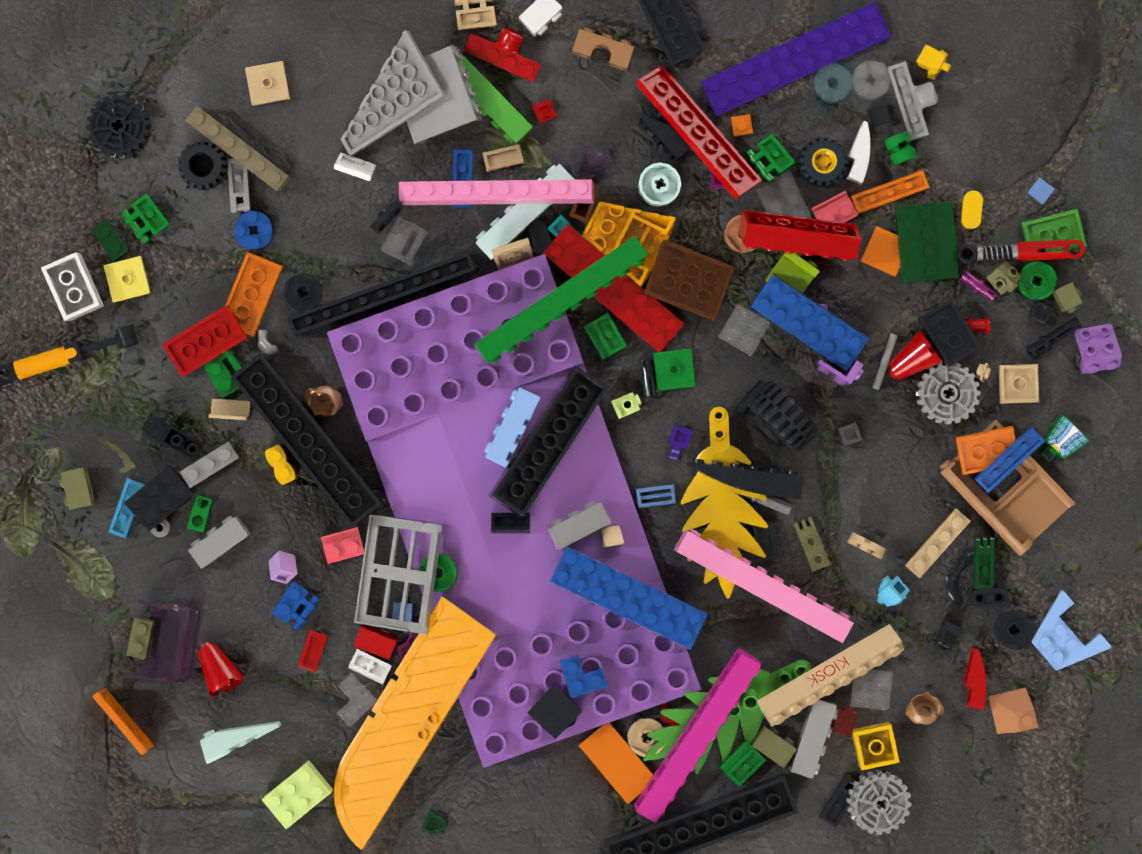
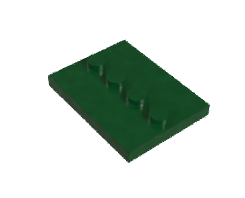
(926, 242)

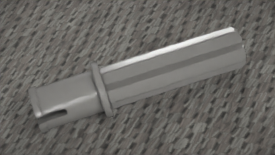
(773, 503)

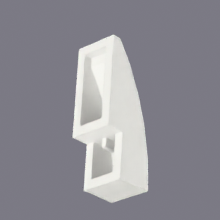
(860, 154)

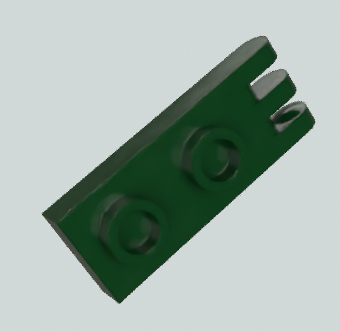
(983, 563)

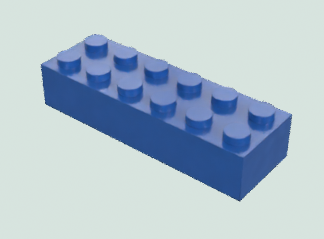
(809, 322)

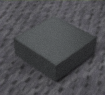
(849, 434)

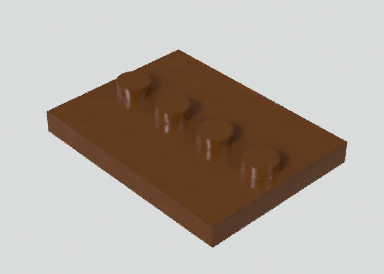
(688, 280)

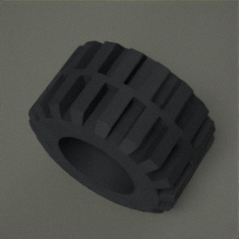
(191, 154)

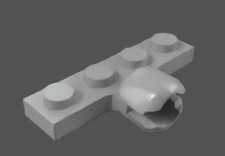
(912, 99)

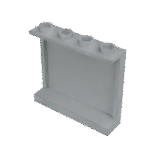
(458, 104)

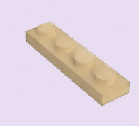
(937, 543)

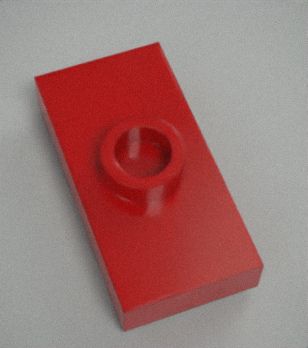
(313, 650)

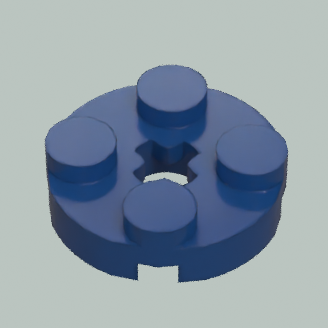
(253, 241)

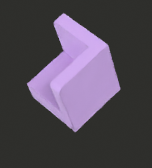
(282, 567)

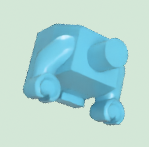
(892, 591)

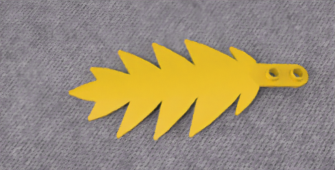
(722, 505)

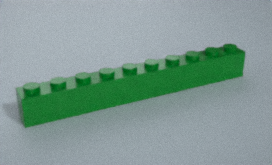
(559, 300)

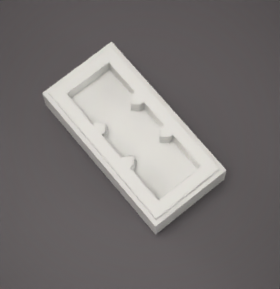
(355, 166)

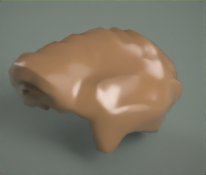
(323, 400)
(924, 709)

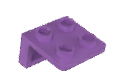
(1098, 348)
(852, 373)

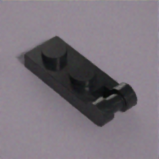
(837, 804)

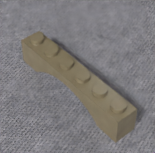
(238, 149)

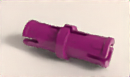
(978, 285)

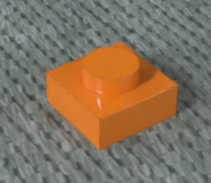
(741, 125)

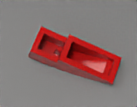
(976, 680)

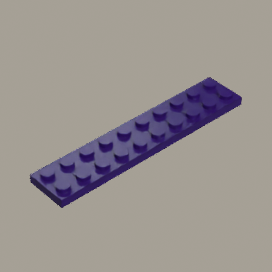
(795, 59)

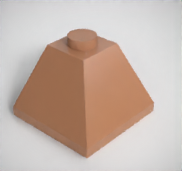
(1013, 711)

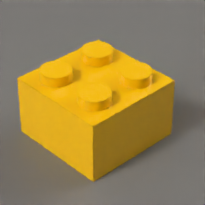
(875, 746)

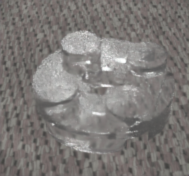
(879, 87)

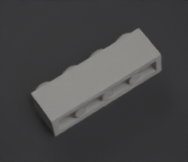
(812, 738)

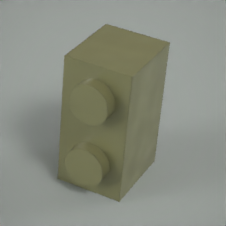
(77, 488)
(141, 637)
(774, 746)

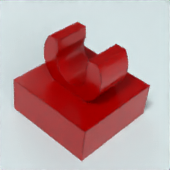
(544, 111)

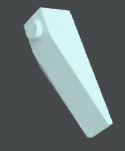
(225, 740)

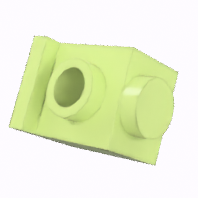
(618, 405)

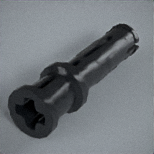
(1045, 342)

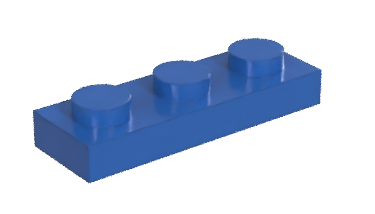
(462, 169)

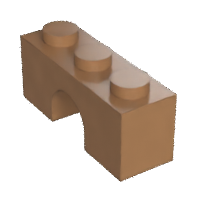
(587, 42)

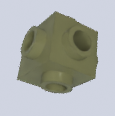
(1004, 277)

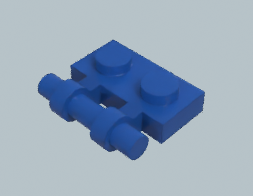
(290, 603)

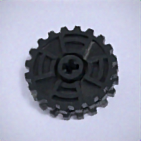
(111, 113)

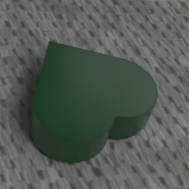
(434, 822)

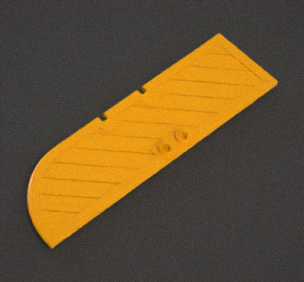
(407, 718)

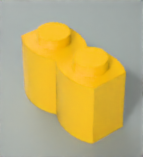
(279, 460)

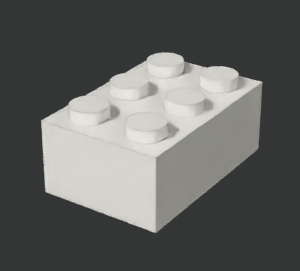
(72, 287)

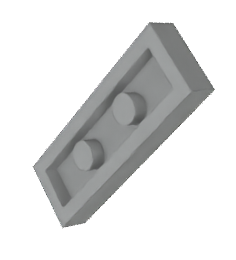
(209, 464)

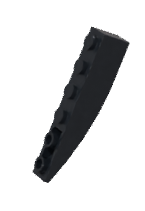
(752, 479)

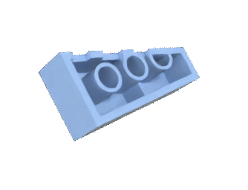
(512, 428)

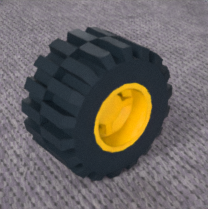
(822, 161)

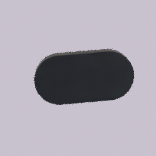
(539, 236)

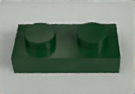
(110, 240)

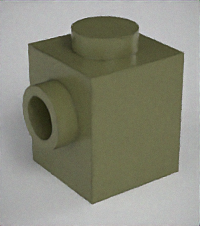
(1068, 297)

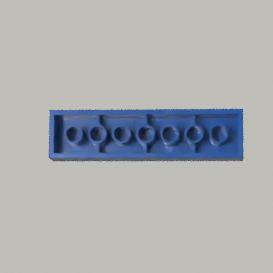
(628, 598)

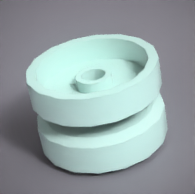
(659, 173)

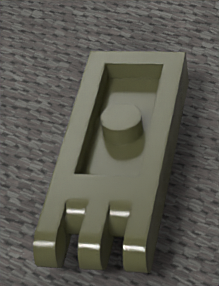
(812, 545)

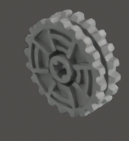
(953, 407)
(875, 816)

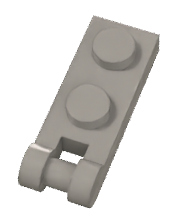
(238, 186)

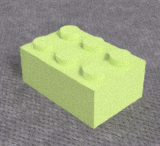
(297, 794)

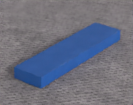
(1009, 459)

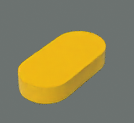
(971, 210)

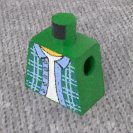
(1063, 439)

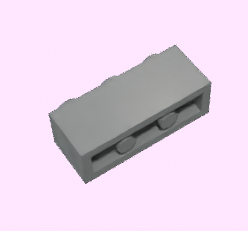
(578, 524)
(218, 541)

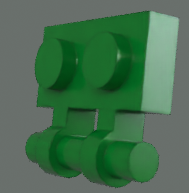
(775, 154)
(151, 216)

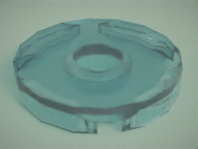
(840, 74)

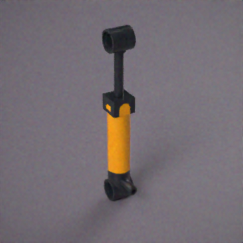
(62, 356)

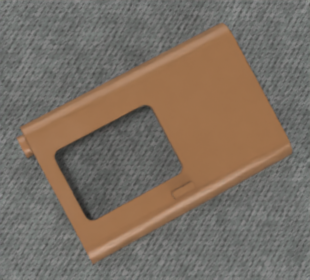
(1023, 510)

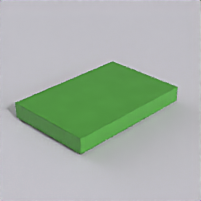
(1055, 227)

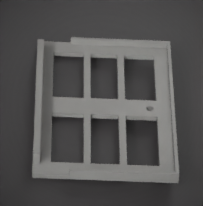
(406, 575)

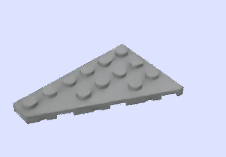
(396, 96)

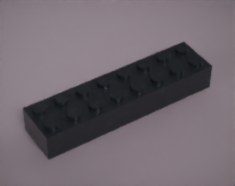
(548, 442)

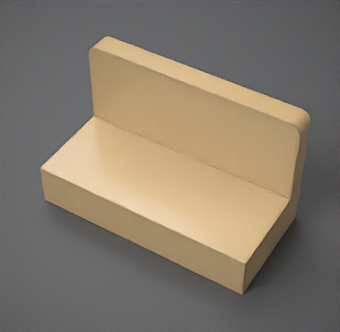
(230, 409)

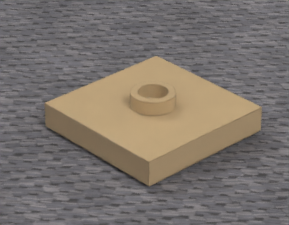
(267, 83)
(512, 253)
(1018, 383)

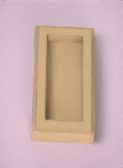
(503, 158)

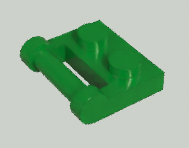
(220, 375)

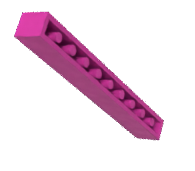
(697, 735)

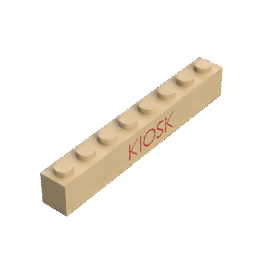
(830, 675)

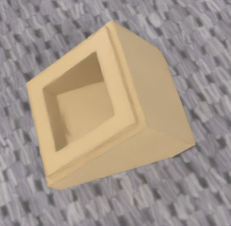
(611, 536)

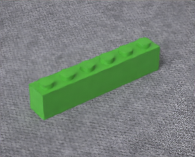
(497, 107)

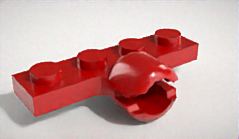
(504, 53)

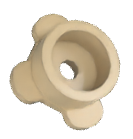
(983, 372)

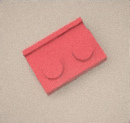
(835, 209)
(342, 545)

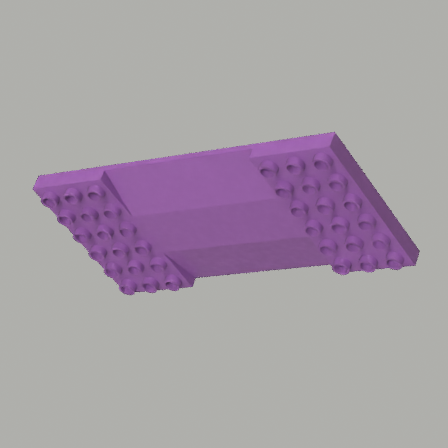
(428, 419)

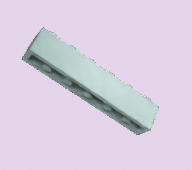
(516, 218)

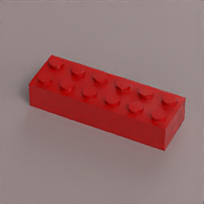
(799, 235)

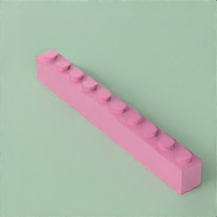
(496, 192)
(767, 588)

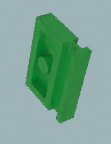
(605, 336)
(742, 763)

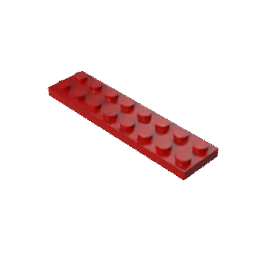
(698, 132)
(623, 297)

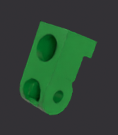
(200, 514)

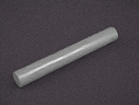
(884, 362)

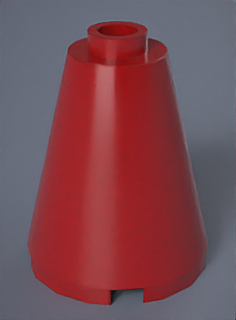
(914, 357)
(218, 670)

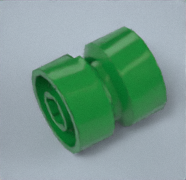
(900, 155)

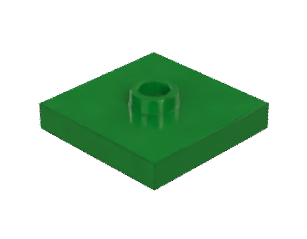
(674, 369)

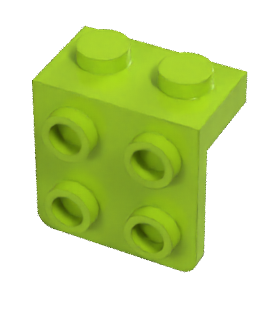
(795, 270)

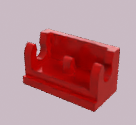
(376, 641)

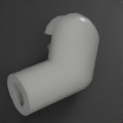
(264, 345)

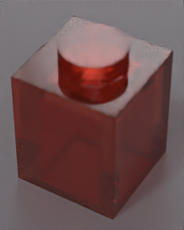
(844, 721)

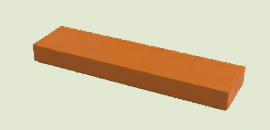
(890, 192)

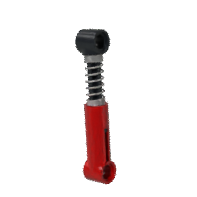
(1023, 251)

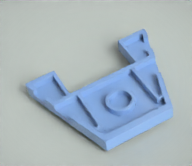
(1058, 642)

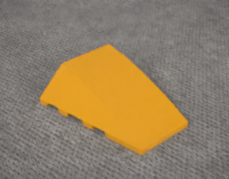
(616, 224)

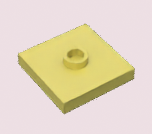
(127, 279)

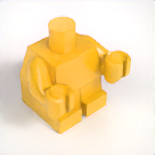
(933, 61)

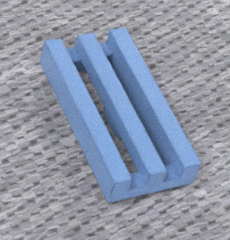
(672, 493)

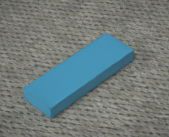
(123, 516)

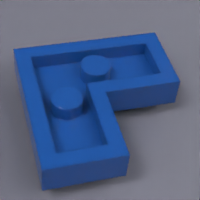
(580, 682)

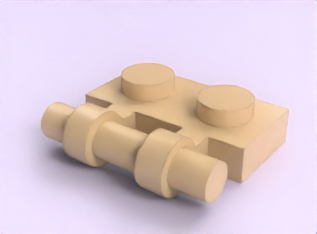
(476, 17)

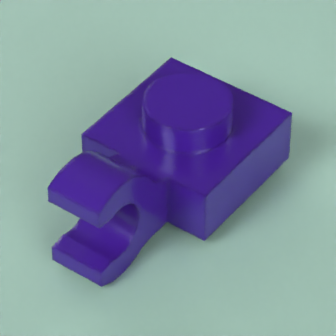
(680, 439)

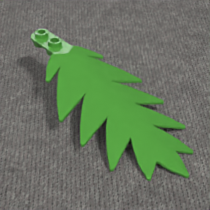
(746, 710)

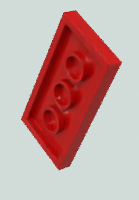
(205, 341)

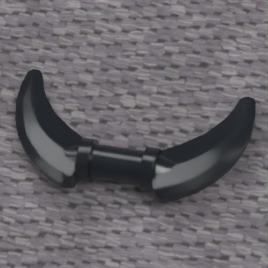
(951, 580)

